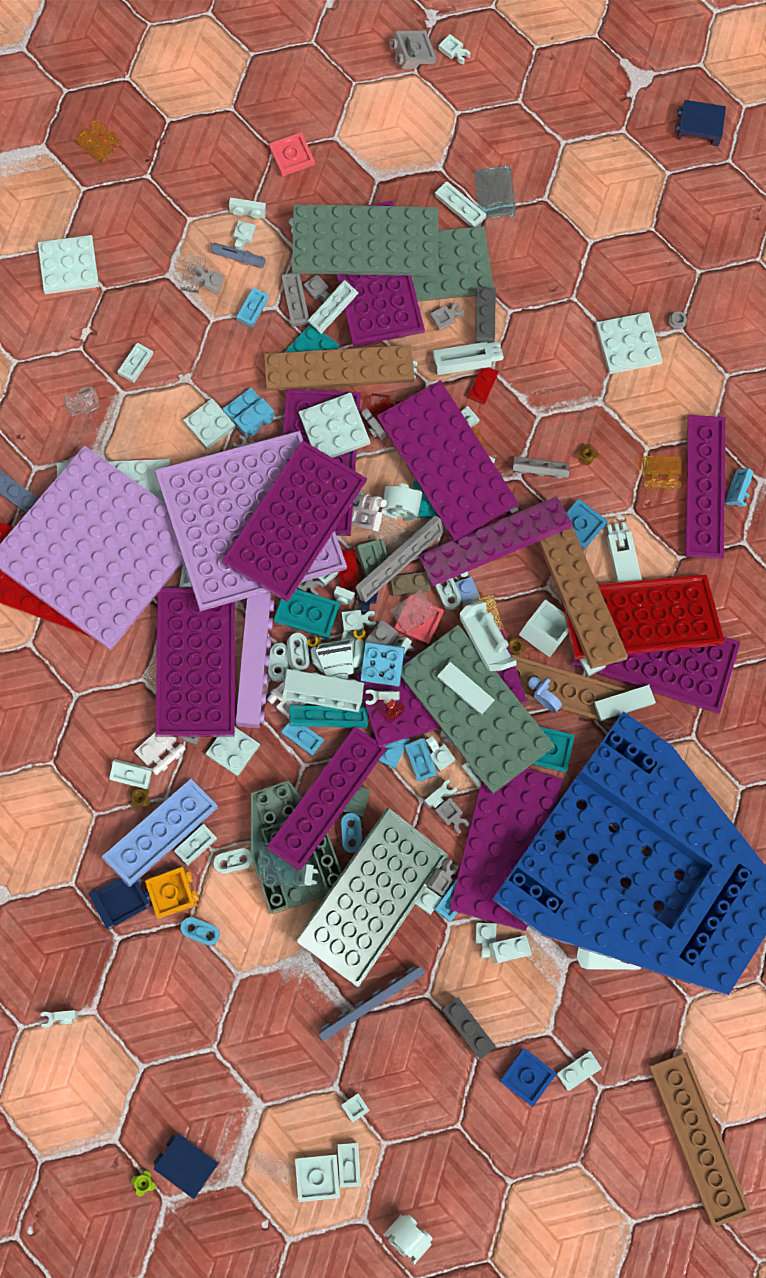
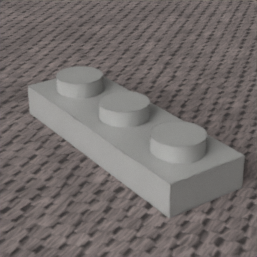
(295, 299)
(540, 467)

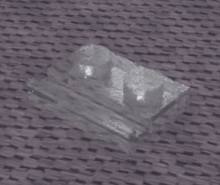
(392, 533)
(413, 611)

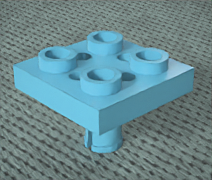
(392, 656)

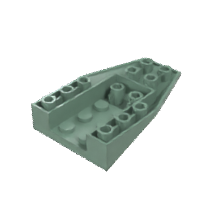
(268, 814)

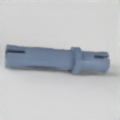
(238, 255)

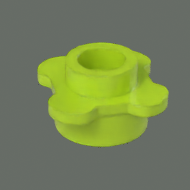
(137, 1182)

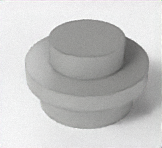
(677, 320)

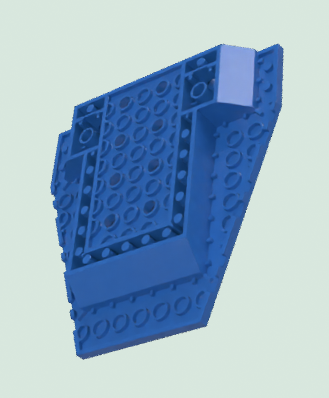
(648, 791)

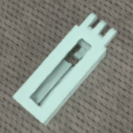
(466, 357)
(623, 562)

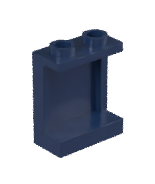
(701, 120)
(120, 902)
(185, 1165)

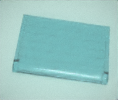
(495, 191)

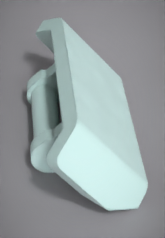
(486, 637)
(594, 961)

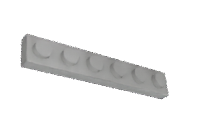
(400, 559)

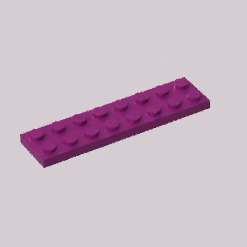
(705, 487)
(495, 541)
(326, 799)

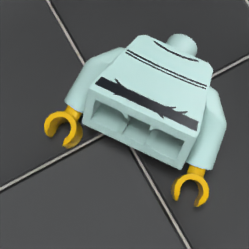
(338, 657)

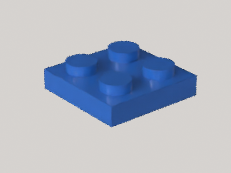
(528, 1077)

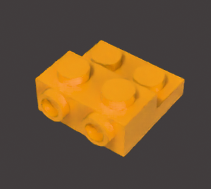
(172, 892)

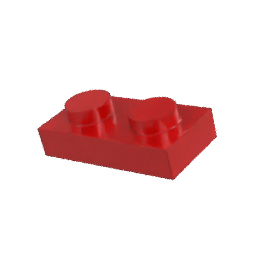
(483, 385)
(349, 578)

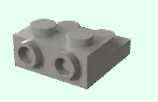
(412, 49)

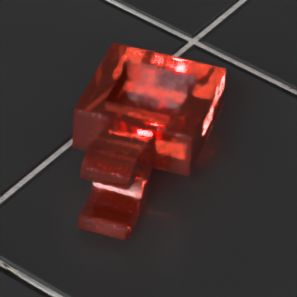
(381, 403)
(393, 711)

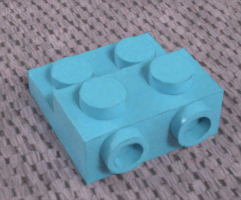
(249, 413)

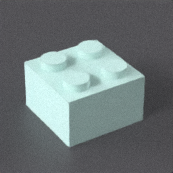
(546, 628)

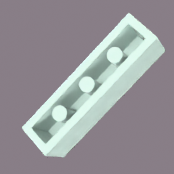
(322, 690)

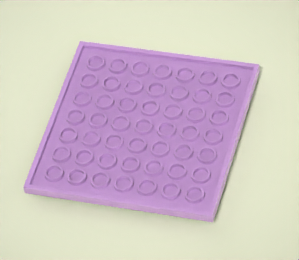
(211, 505)
(94, 548)

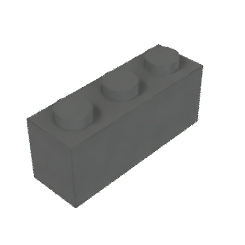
(485, 315)
(468, 1028)

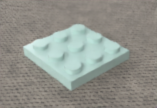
(68, 264)
(629, 343)
(335, 426)

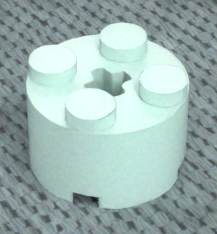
(401, 502)
(408, 1238)

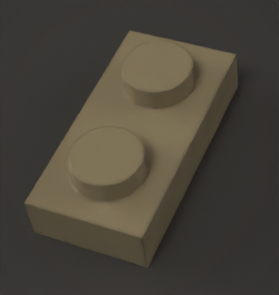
(410, 584)

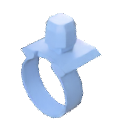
(542, 695)

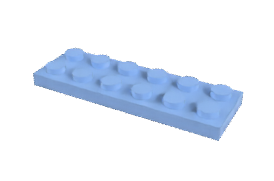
(159, 832)

